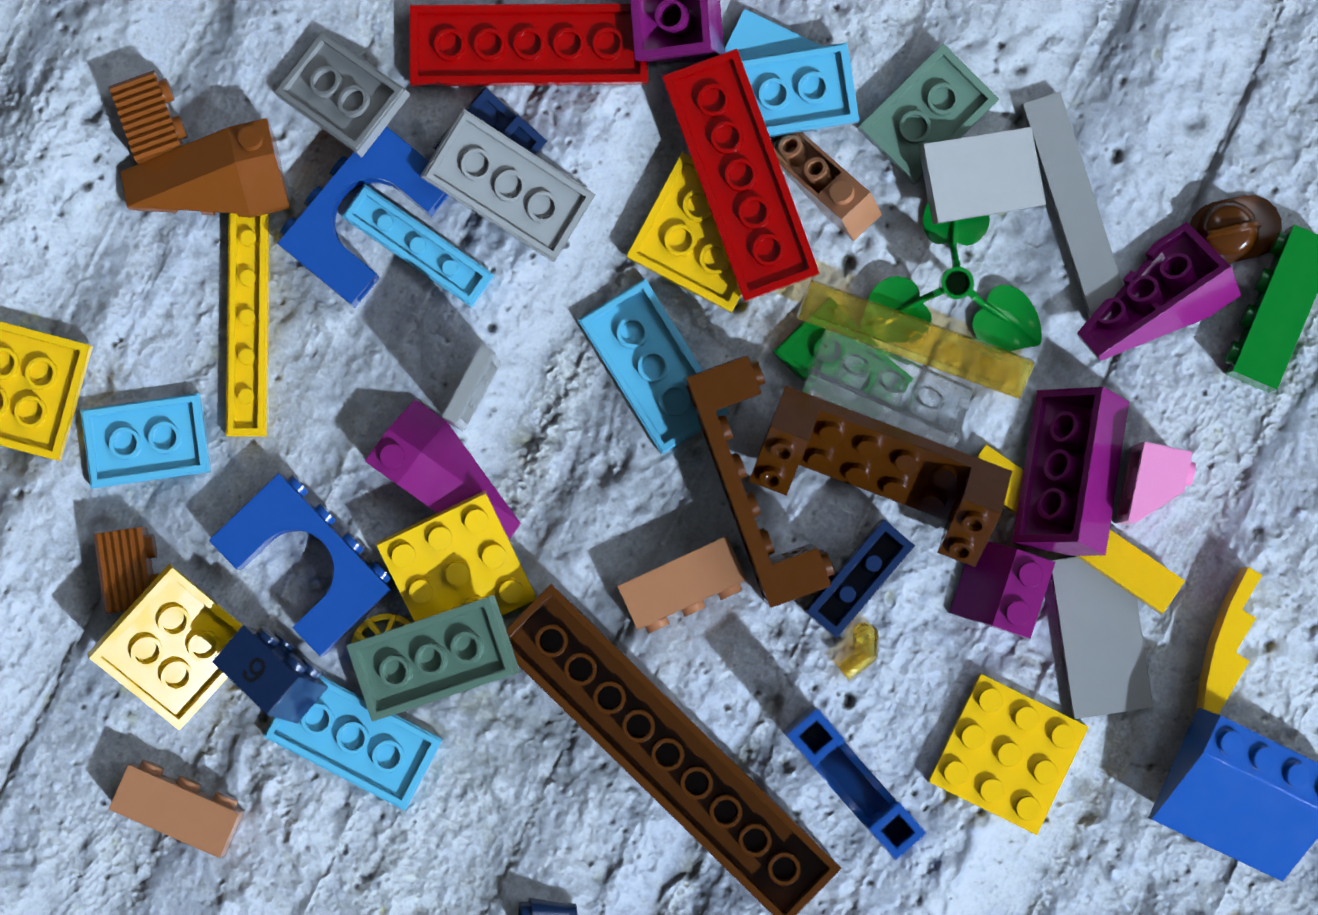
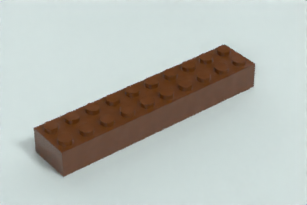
(669, 755)

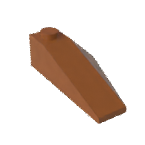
(220, 173)

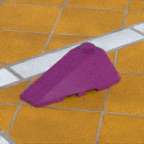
(1170, 290)
(433, 464)

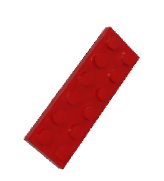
(523, 45)
(741, 175)

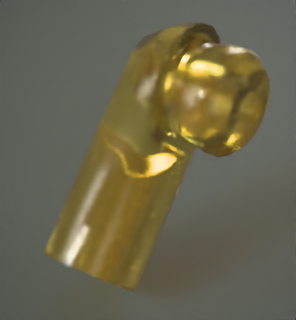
(864, 650)

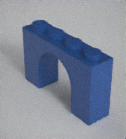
(314, 236)
(355, 583)
(854, 782)

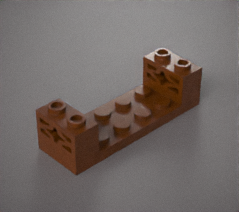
(886, 463)
(781, 576)

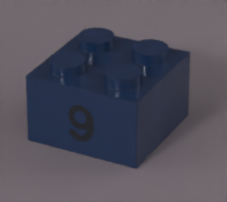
(271, 673)

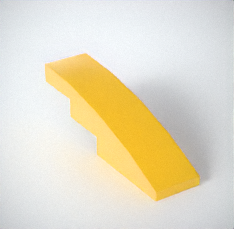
(1221, 663)

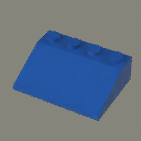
(1241, 795)

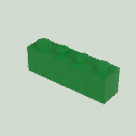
(1278, 313)

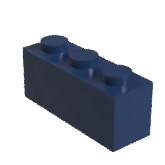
(859, 578)

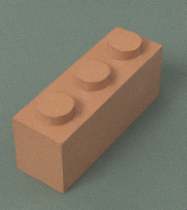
(683, 585)
(177, 808)

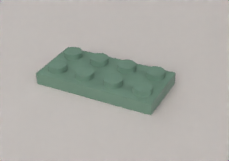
(433, 658)

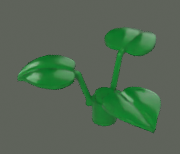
(1006, 316)

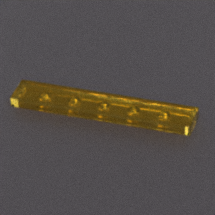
(915, 339)

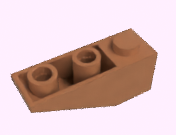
(827, 184)

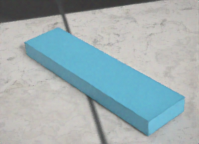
(418, 246)

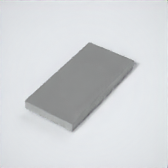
(507, 185)
(1099, 642)

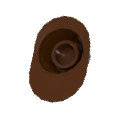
(1238, 226)

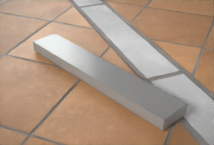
(1073, 200)

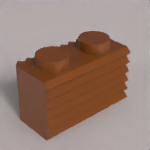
(147, 116)
(124, 566)

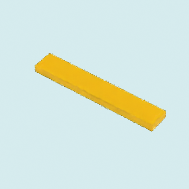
(247, 326)
(1123, 561)

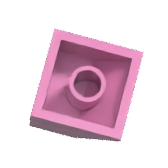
(1153, 479)

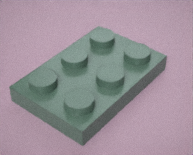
(930, 106)

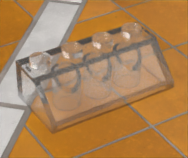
(887, 388)

